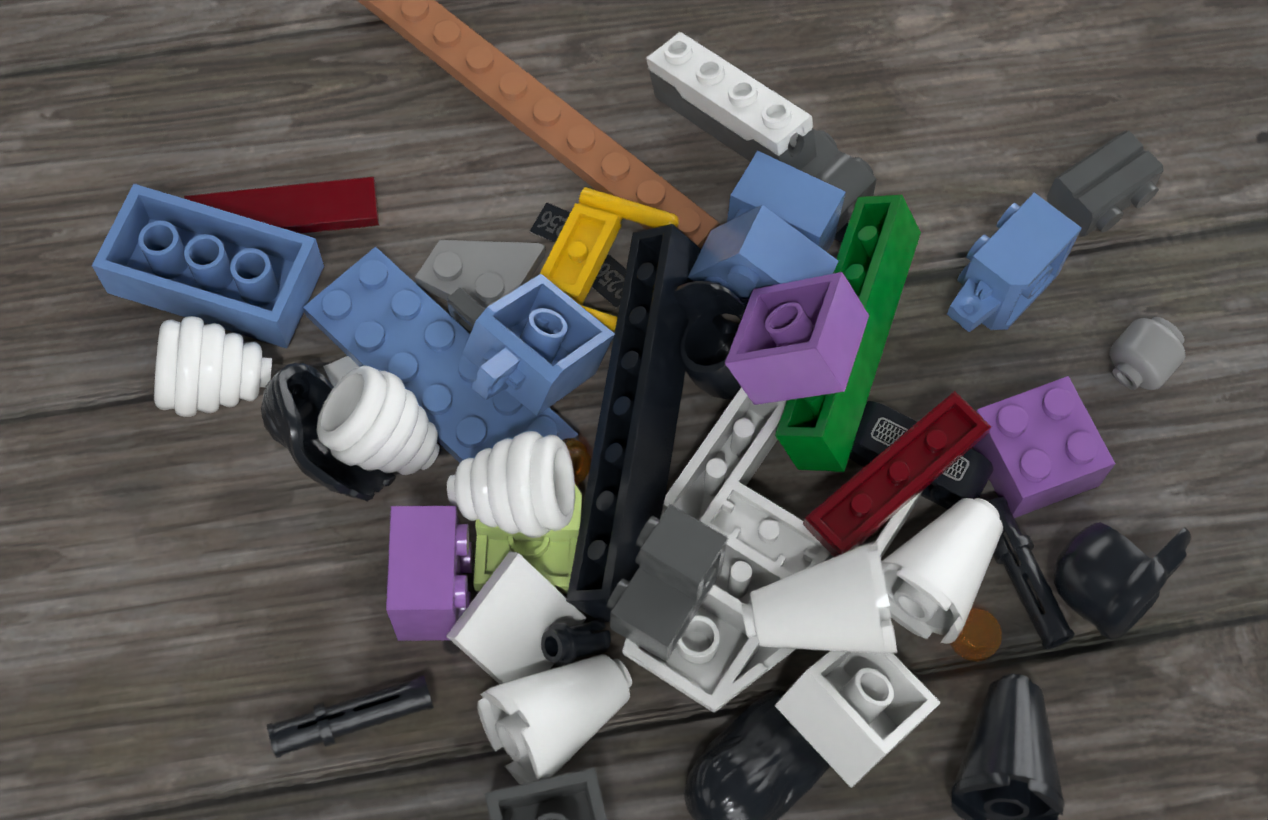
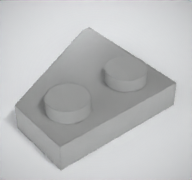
(480, 268)

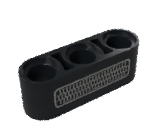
(883, 426)

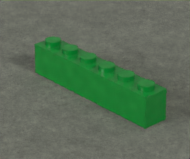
(876, 262)

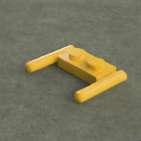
(587, 240)

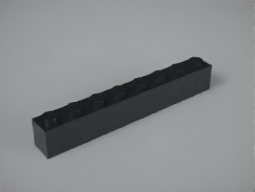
(635, 418)

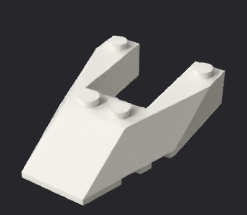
(762, 547)

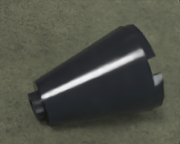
(1009, 758)

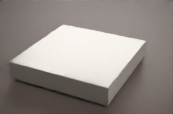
(508, 620)

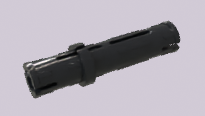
(1052, 625)
(349, 716)

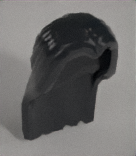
(291, 417)
(753, 767)

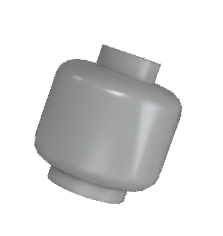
(1147, 353)

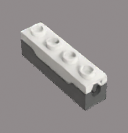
(730, 103)

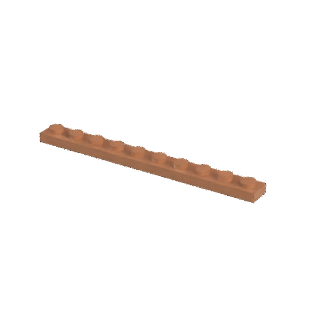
(537, 111)

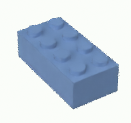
(209, 265)

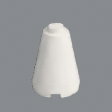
(941, 568)
(826, 607)
(552, 713)

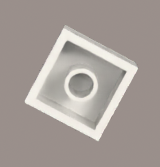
(856, 709)

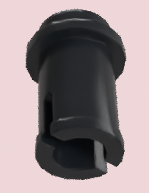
(565, 643)

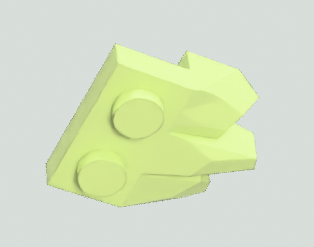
(549, 554)

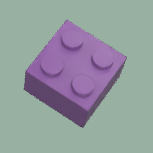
(798, 339)
(1043, 447)
(426, 571)

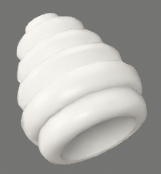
(205, 367)
(377, 424)
(517, 485)

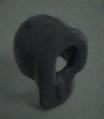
(709, 335)
(1112, 579)

